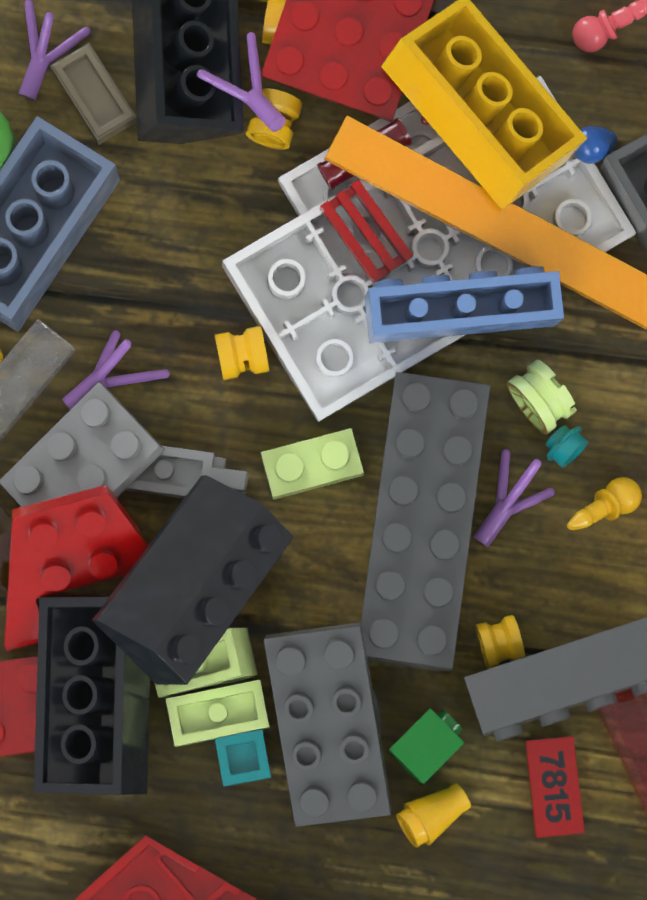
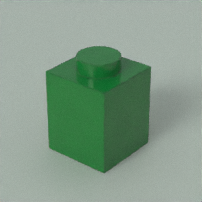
(427, 745)

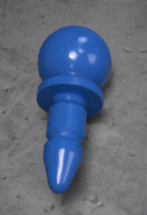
(597, 146)

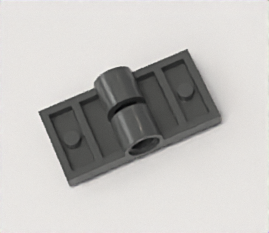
(328, 724)

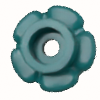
(566, 445)

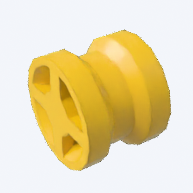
(500, 641)

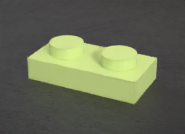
(312, 463)
(217, 713)

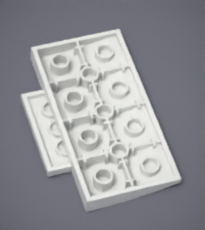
(313, 291)

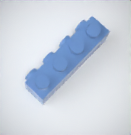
(463, 306)

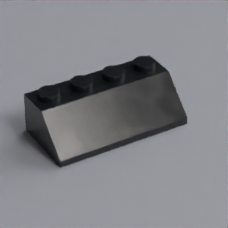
(169, 49)
(192, 581)
(87, 706)

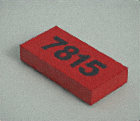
(554, 787)

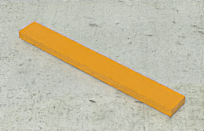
(476, 214)

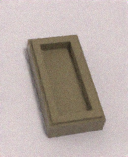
(93, 93)

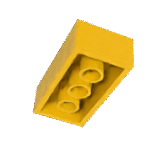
(483, 101)

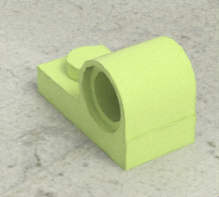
(227, 663)

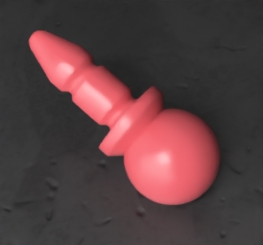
(592, 32)

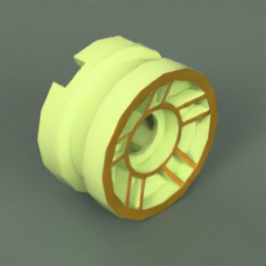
(541, 397)

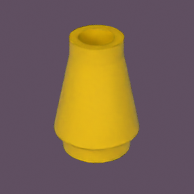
(431, 815)

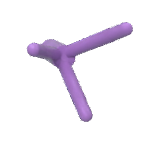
(38, 47)
(254, 98)
(106, 363)
(507, 505)

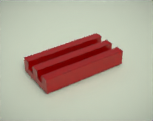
(343, 199)

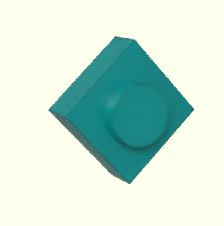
(242, 758)

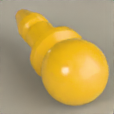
(618, 498)

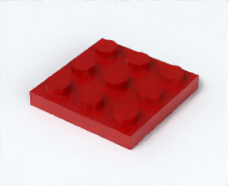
(339, 50)

